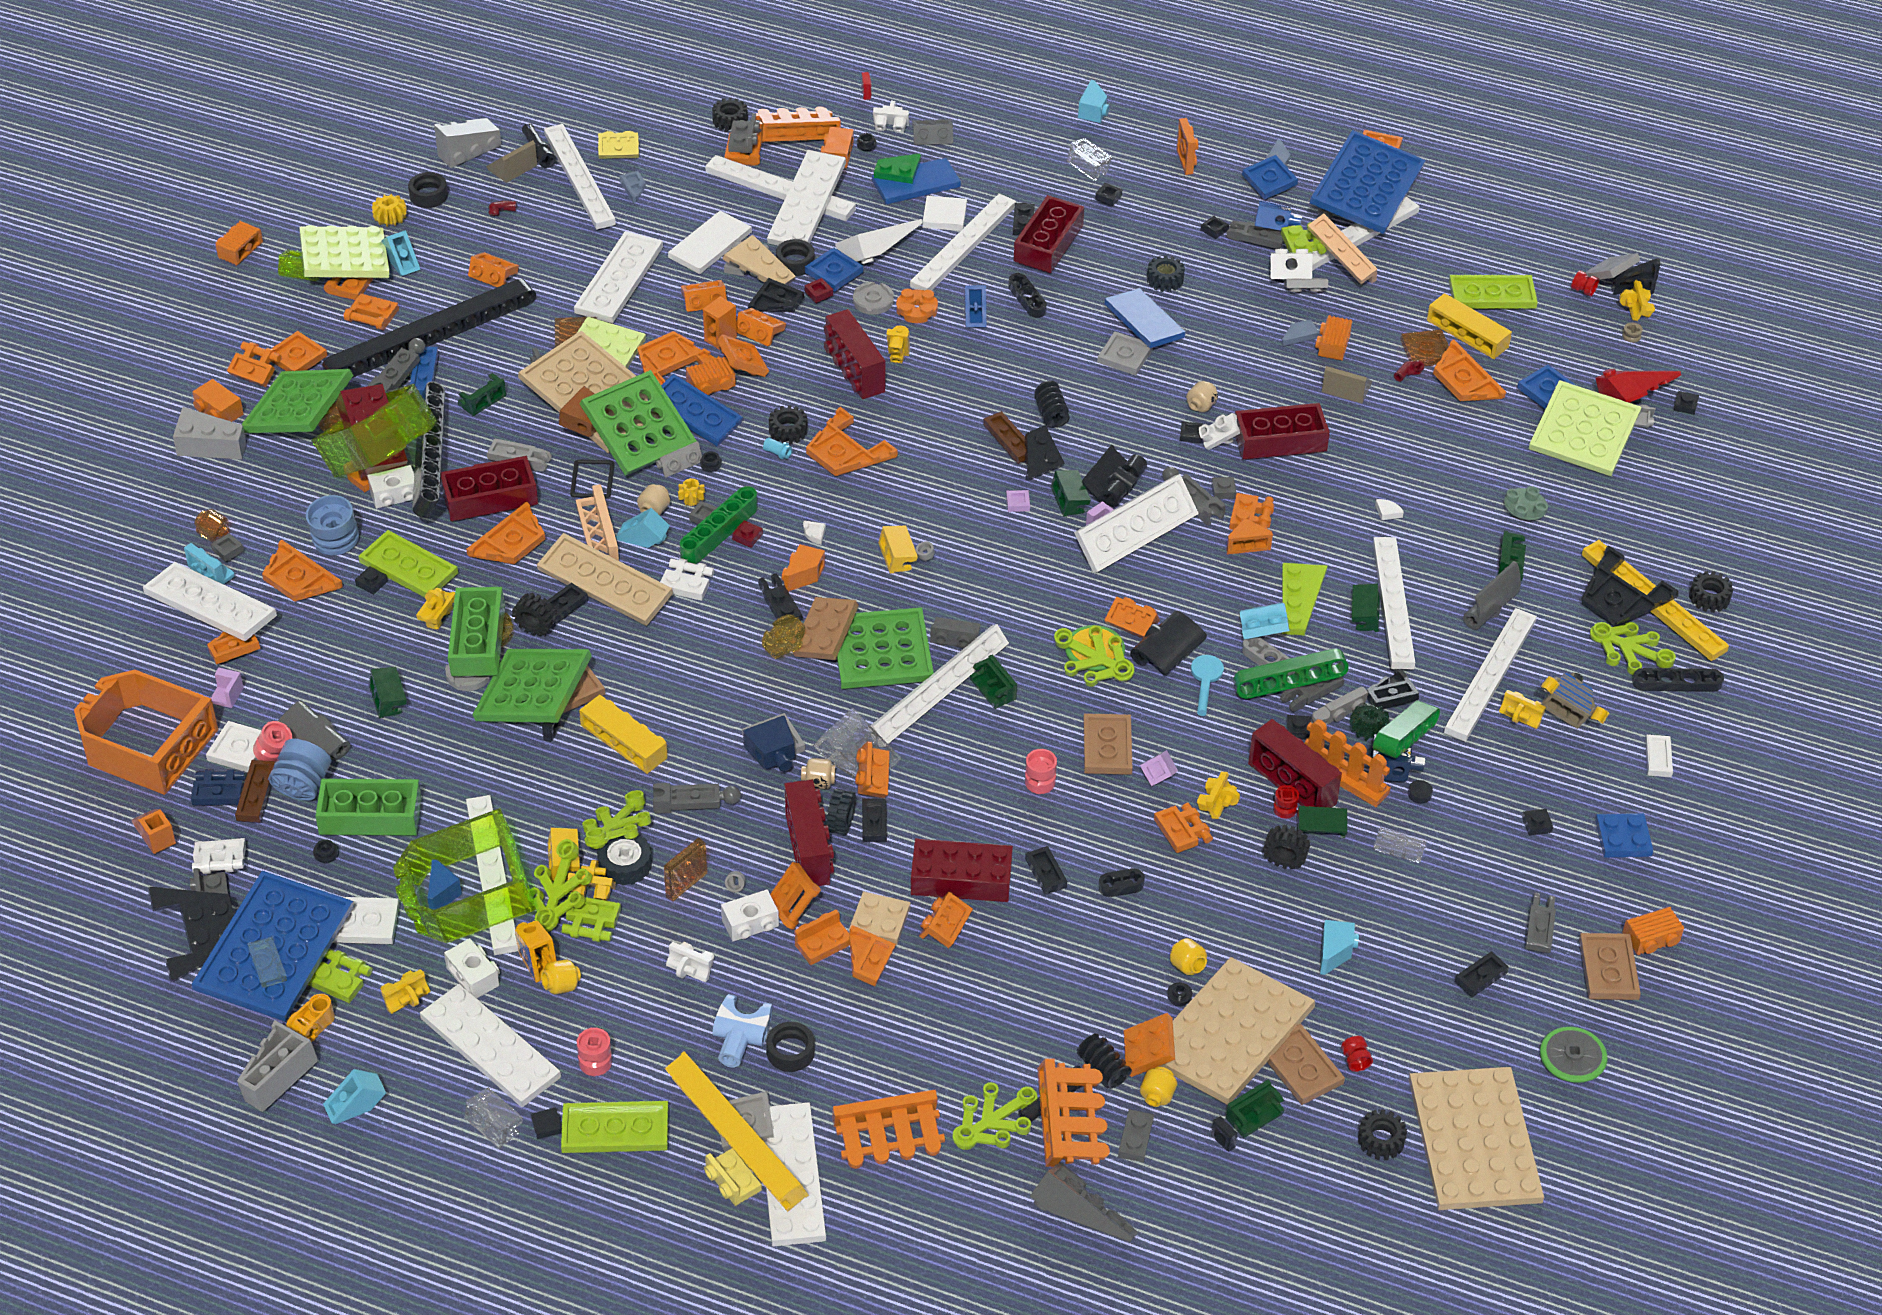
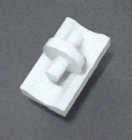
(891, 115)
(1221, 431)
(689, 962)

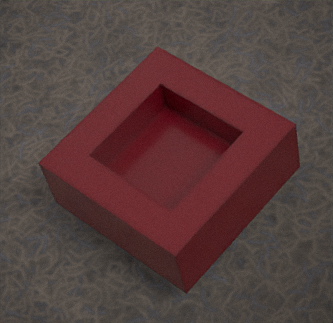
(818, 290)
(747, 534)

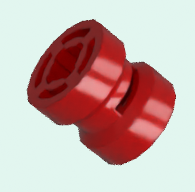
(1585, 283)
(1286, 801)
(1356, 1050)

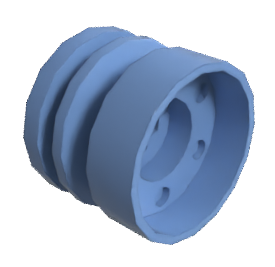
(332, 525)
(299, 769)

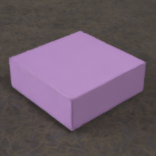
(1018, 500)

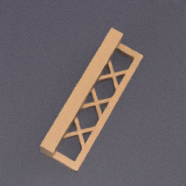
(1343, 249)
(604, 523)

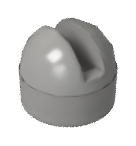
(923, 546)
(730, 881)

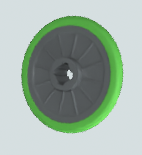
(1559, 1055)

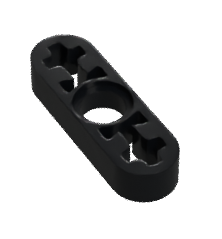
(1027, 287)

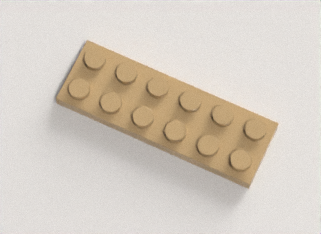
(605, 579)

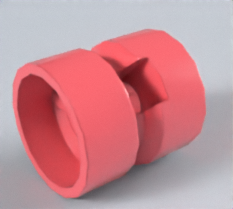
(271, 741)
(1040, 771)
(594, 1051)

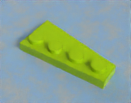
(1300, 592)

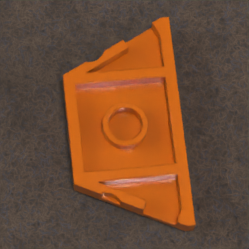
(1465, 376)
(510, 538)
(297, 574)

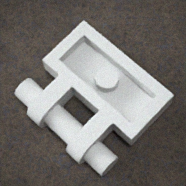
(685, 584)
(219, 855)

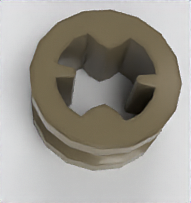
(1632, 332)

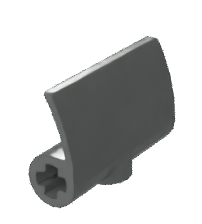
(1494, 597)
(315, 729)

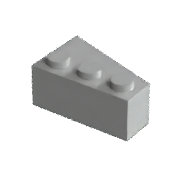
(465, 140)
(208, 436)
(276, 1066)

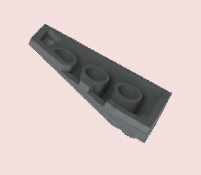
(1065, 1195)

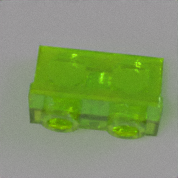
(291, 265)

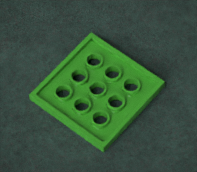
(297, 401)
(624, 417)
(894, 655)
(532, 685)

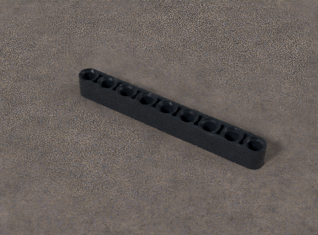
(428, 455)

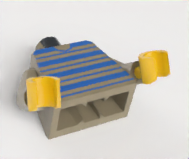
(1571, 700)

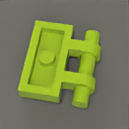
(1298, 238)
(593, 912)
(336, 982)

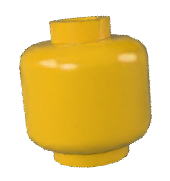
(1188, 956)
(560, 976)
(1158, 1086)

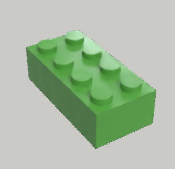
(476, 631)
(368, 807)

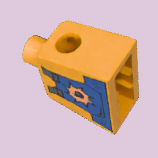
(534, 939)

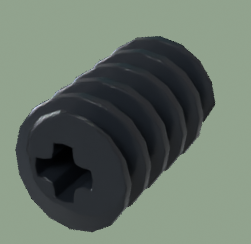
(1051, 404)
(1103, 1058)

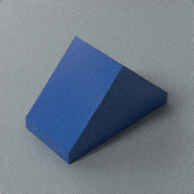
(975, 306)
(443, 886)

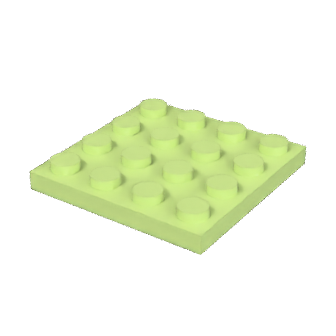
(343, 252)
(1585, 428)

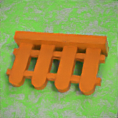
(796, 125)
(1354, 779)
(887, 1112)
(1055, 1125)

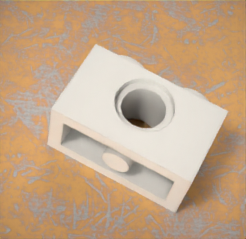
(1280, 271)
(391, 486)
(750, 915)
(472, 968)

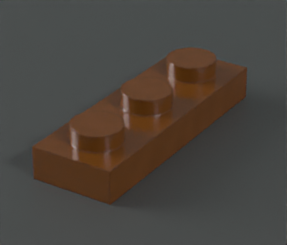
(1007, 435)
(255, 791)

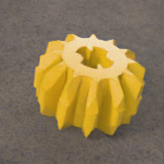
(389, 210)

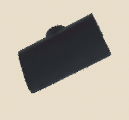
(1114, 476)
(1168, 642)

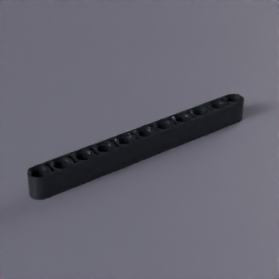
(434, 327)

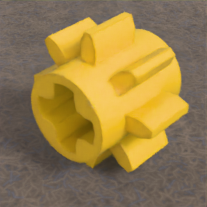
(691, 492)

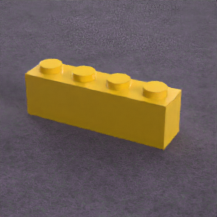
(1469, 326)
(623, 734)

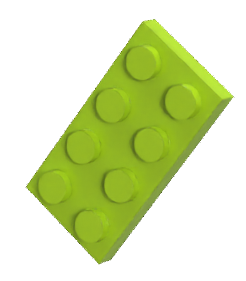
(1494, 291)
(408, 563)
(615, 1127)

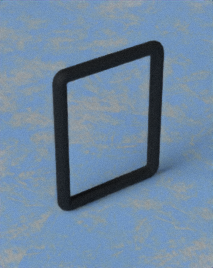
(574, 476)

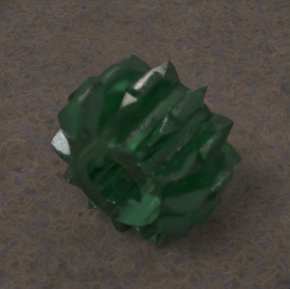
(1368, 720)

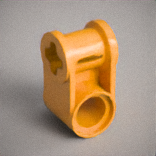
(309, 1019)

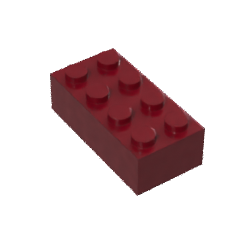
(1048, 233)
(854, 354)
(359, 404)
(1282, 431)
(488, 488)
(1291, 762)
(808, 830)
(962, 869)

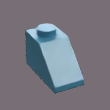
(1093, 103)
(401, 253)
(644, 529)
(1337, 944)
(354, 1096)

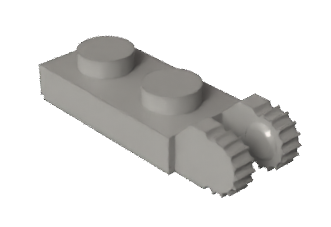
(505, 450)
(1340, 707)

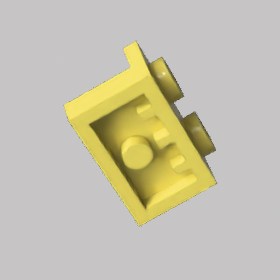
(618, 145)
(732, 1176)

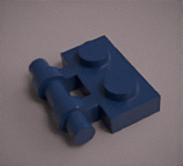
(217, 787)

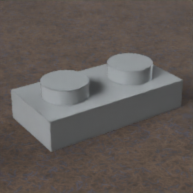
(1314, 284)

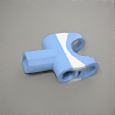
(740, 1030)

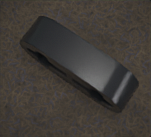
(1121, 882)

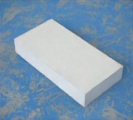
(1659, 756)

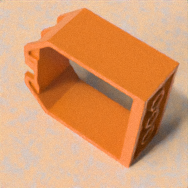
(137, 689)

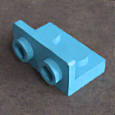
(206, 565)
(1264, 620)

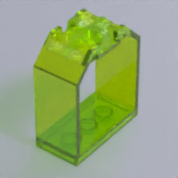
(378, 435)
(449, 847)

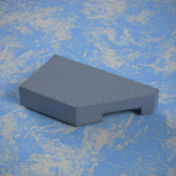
(1280, 151)
(633, 185)
(1300, 332)

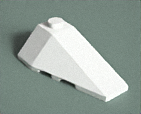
(874, 243)

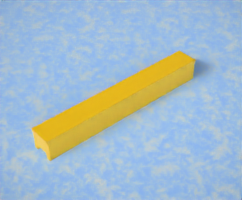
(736, 1132)

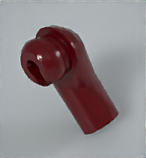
(502, 205)
(1409, 368)

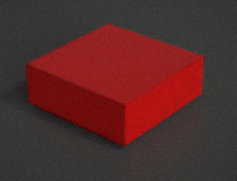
(866, 86)

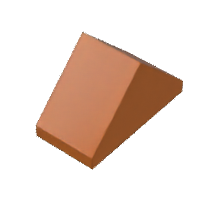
(1249, 538)

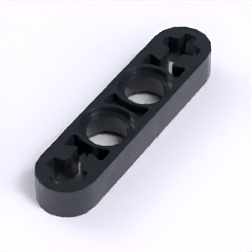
(1677, 676)

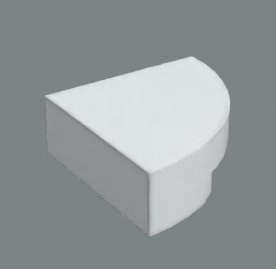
(1388, 509)
(814, 531)

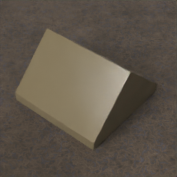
(515, 162)
(1345, 385)

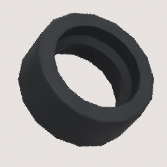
(426, 180)
(795, 247)
(787, 1030)

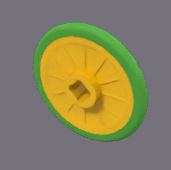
(1082, 636)

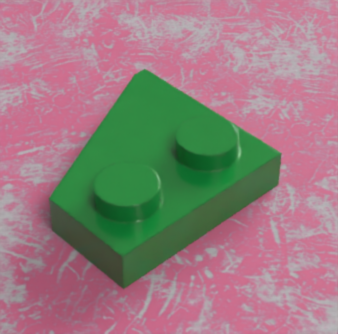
(898, 168)

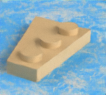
(756, 258)

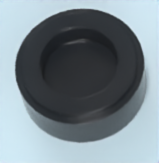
(1420, 791)

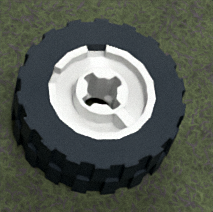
(625, 859)

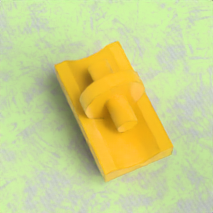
(1637, 301)
(898, 343)
(436, 606)
(1522, 709)
(1220, 795)
(602, 884)
(406, 991)

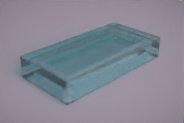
(267, 962)

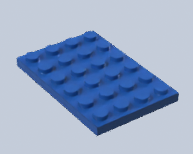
(1367, 181)
(302, 928)

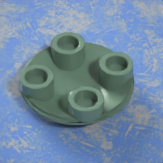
(1526, 503)

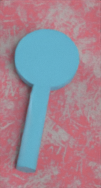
(1206, 669)

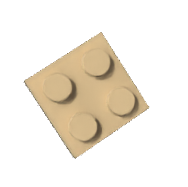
(881, 916)

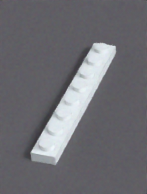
(579, 176)
(770, 184)
(1359, 234)
(963, 243)
(1393, 603)
(1490, 675)
(939, 684)
(492, 875)

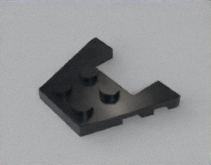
(1617, 599)
(204, 920)

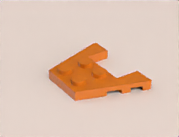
(670, 354)
(841, 453)

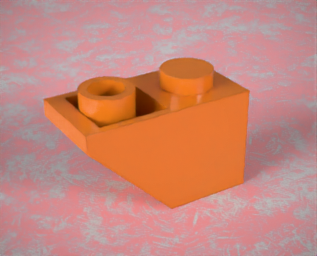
(804, 567)
(155, 830)

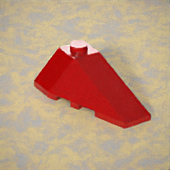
(1632, 384)

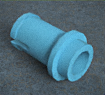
(783, 450)

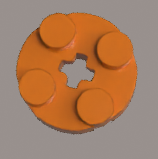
(923, 298)

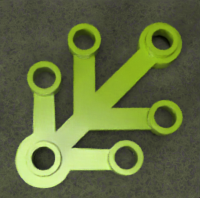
(1606, 635)
(1095, 657)
(597, 837)
(559, 889)
(992, 1119)

